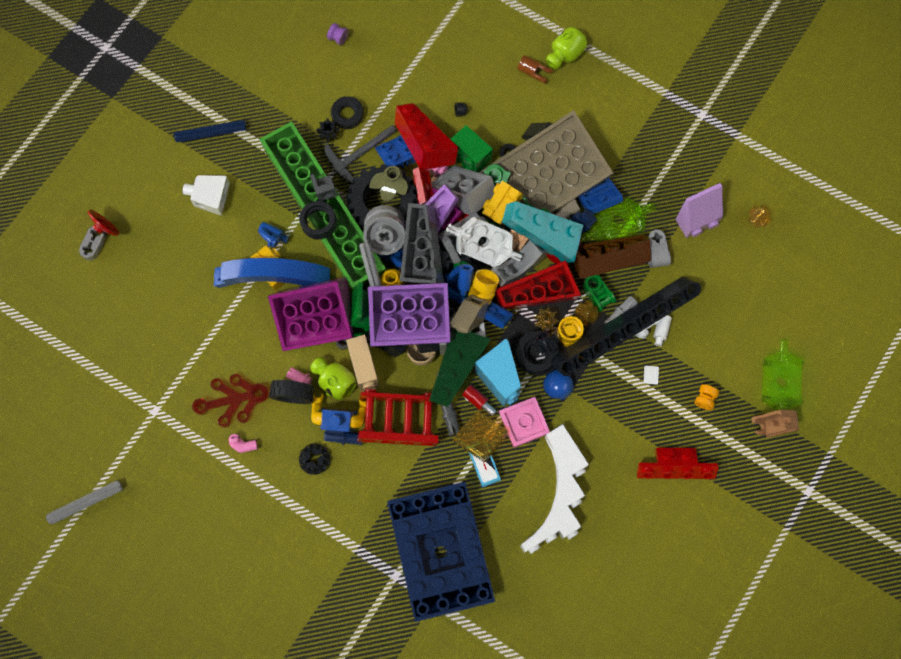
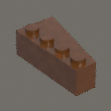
(611, 255)

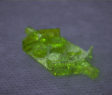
(633, 221)
(783, 366)

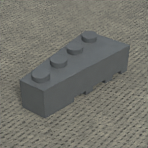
(421, 247)

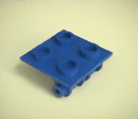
(395, 153)

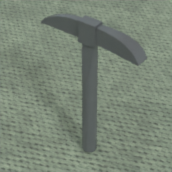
(340, 165)

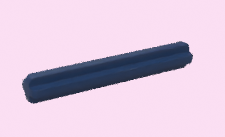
(211, 130)

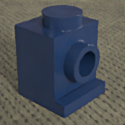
(585, 218)

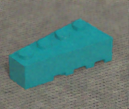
(551, 232)

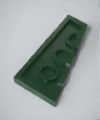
(456, 365)

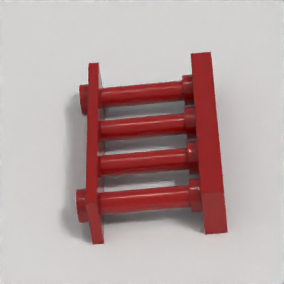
(387, 435)

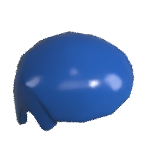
(558, 385)

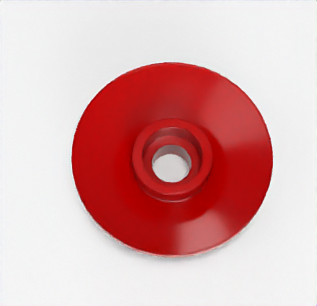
(101, 224)

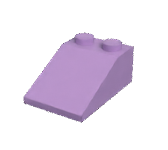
(701, 211)

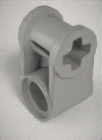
(659, 251)

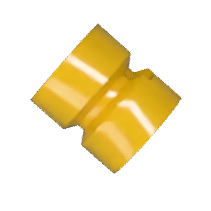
(484, 285)
(569, 331)

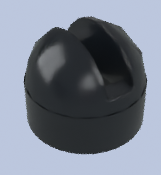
(460, 109)

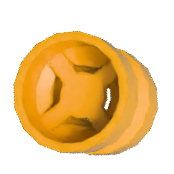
(706, 397)

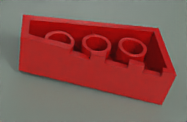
(423, 138)
(540, 288)

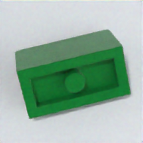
(360, 307)

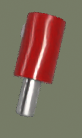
(479, 400)

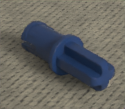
(341, 437)

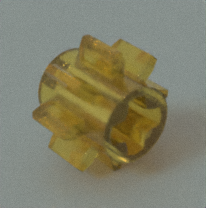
(759, 216)
(545, 313)
(586, 313)

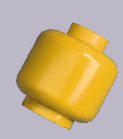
(391, 278)

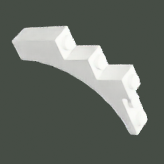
(568, 493)

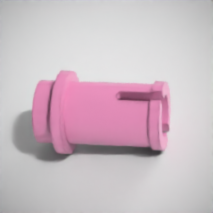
(296, 375)

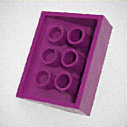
(312, 314)

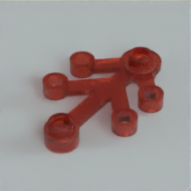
(233, 400)

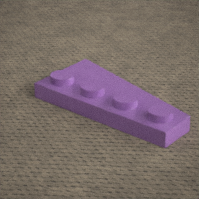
(444, 202)

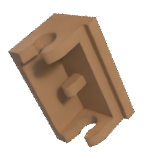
(776, 423)

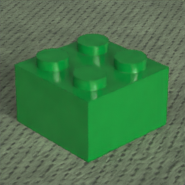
(472, 151)

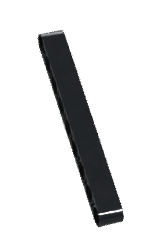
(625, 326)

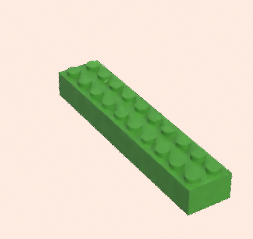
(295, 165)

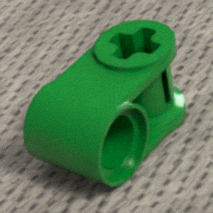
(599, 293)

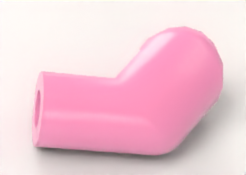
(240, 445)

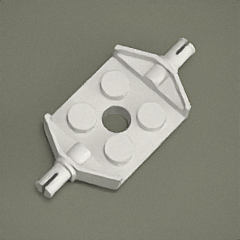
(494, 251)

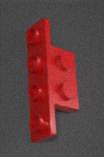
(677, 464)

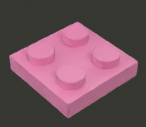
(524, 422)

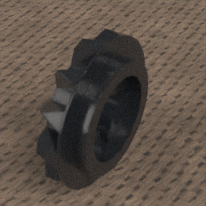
(310, 467)

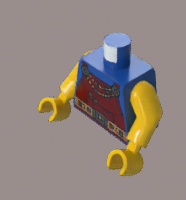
(337, 419)

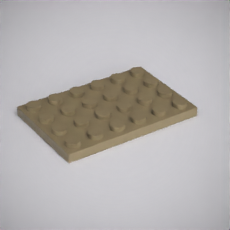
(556, 165)

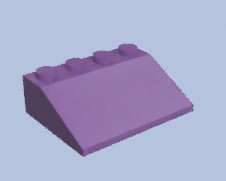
(409, 314)

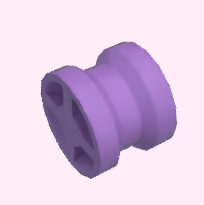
(337, 34)

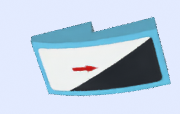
(485, 471)

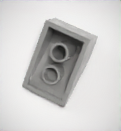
(469, 186)

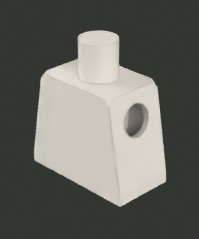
(208, 192)

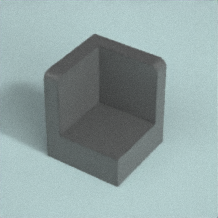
(323, 187)

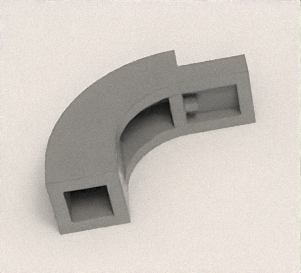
(514, 270)

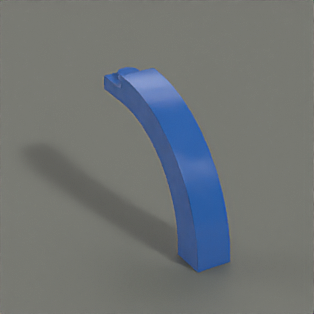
(269, 270)

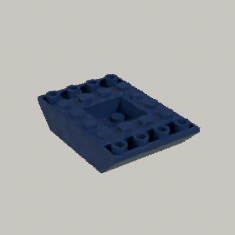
(440, 520)

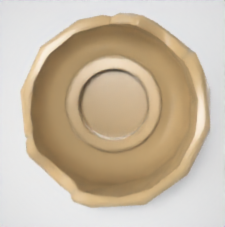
(419, 359)

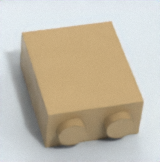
(362, 363)

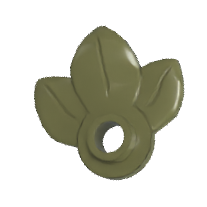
(389, 186)

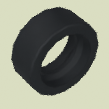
(311, 208)

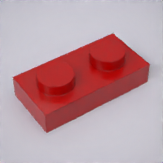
(423, 185)

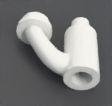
(661, 330)

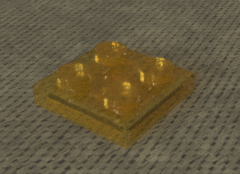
(480, 436)

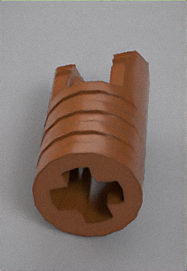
(530, 67)

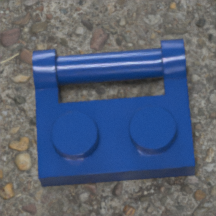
(601, 197)

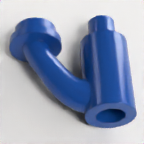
(272, 234)
(464, 278)

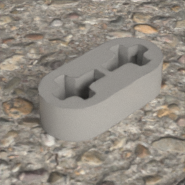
(92, 242)

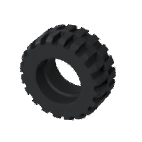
(361, 191)

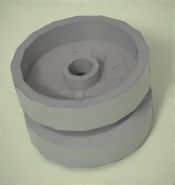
(384, 229)

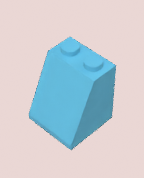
(499, 373)

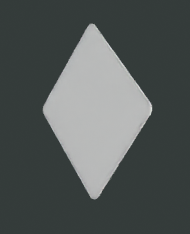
(651, 374)

